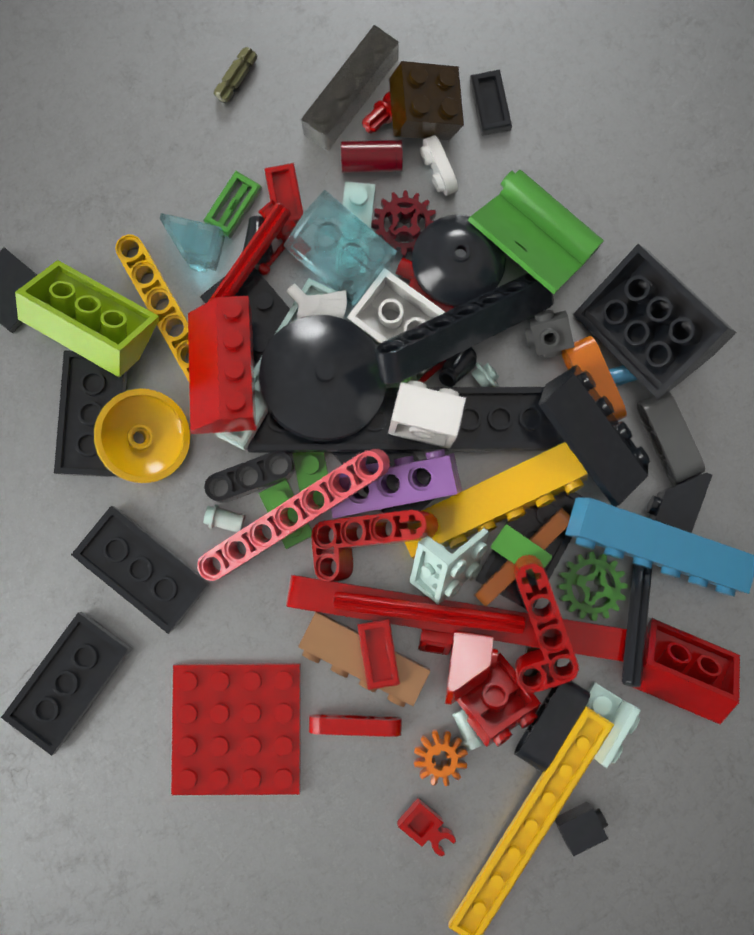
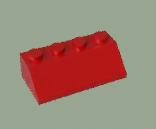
(221, 366)

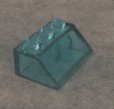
(339, 247)

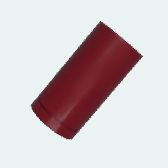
(371, 156)

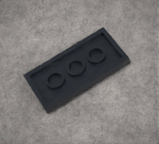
(82, 397)
(528, 526)
(140, 569)
(66, 683)

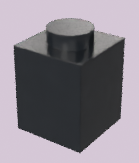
(582, 828)

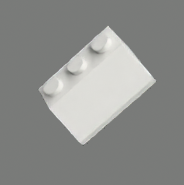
(391, 308)

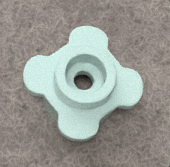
(485, 375)

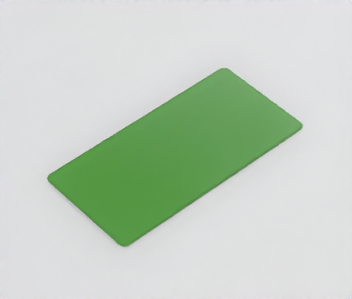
(514, 545)

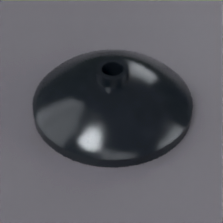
(454, 278)

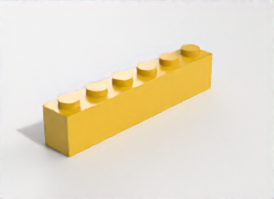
(505, 496)

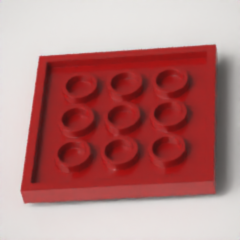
(236, 729)

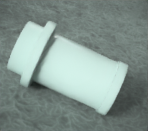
(223, 519)
(470, 738)

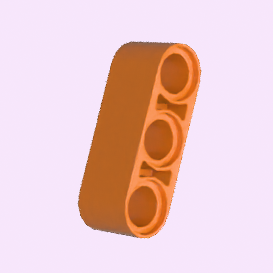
(589, 358)

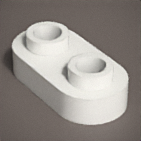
(443, 176)

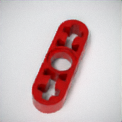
(355, 725)

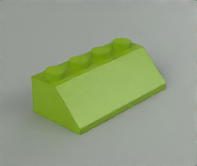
(86, 317)

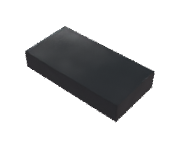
(490, 102)

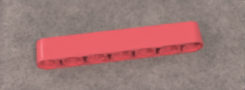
(278, 519)

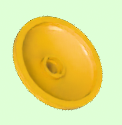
(160, 423)

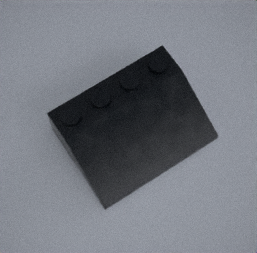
(653, 322)

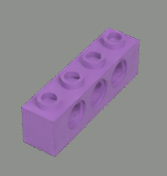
(443, 482)

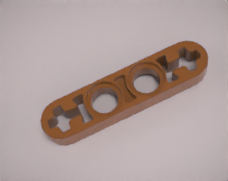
(505, 573)

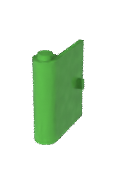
(536, 231)

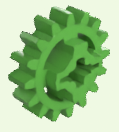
(587, 598)

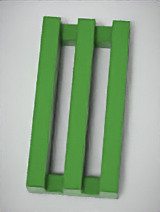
(243, 209)

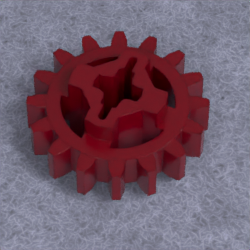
(396, 213)

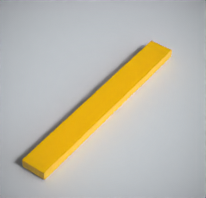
(530, 824)

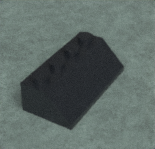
(595, 434)

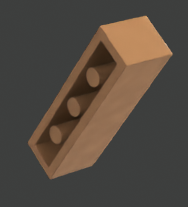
(341, 647)

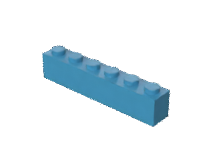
(660, 545)

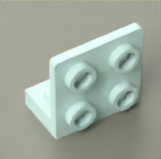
(442, 573)
(619, 712)

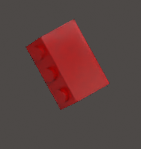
(690, 672)

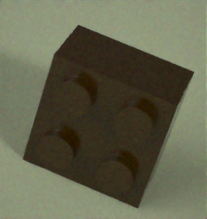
(426, 100)

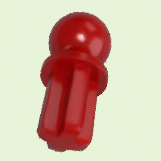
(379, 115)

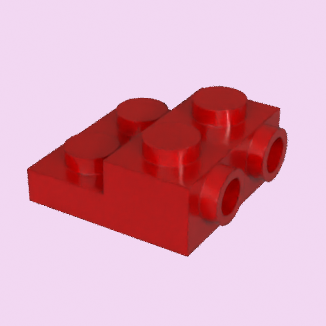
(499, 705)

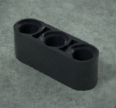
(235, 482)
(553, 724)

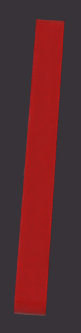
(585, 637)

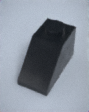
(680, 503)

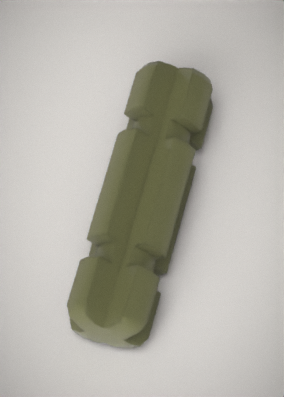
(235, 74)

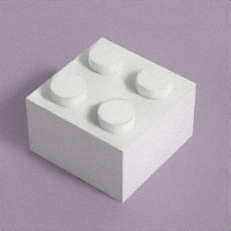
(427, 414)

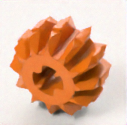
(446, 767)

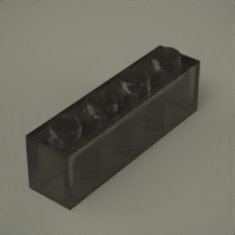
(350, 88)

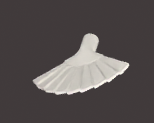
(325, 304)

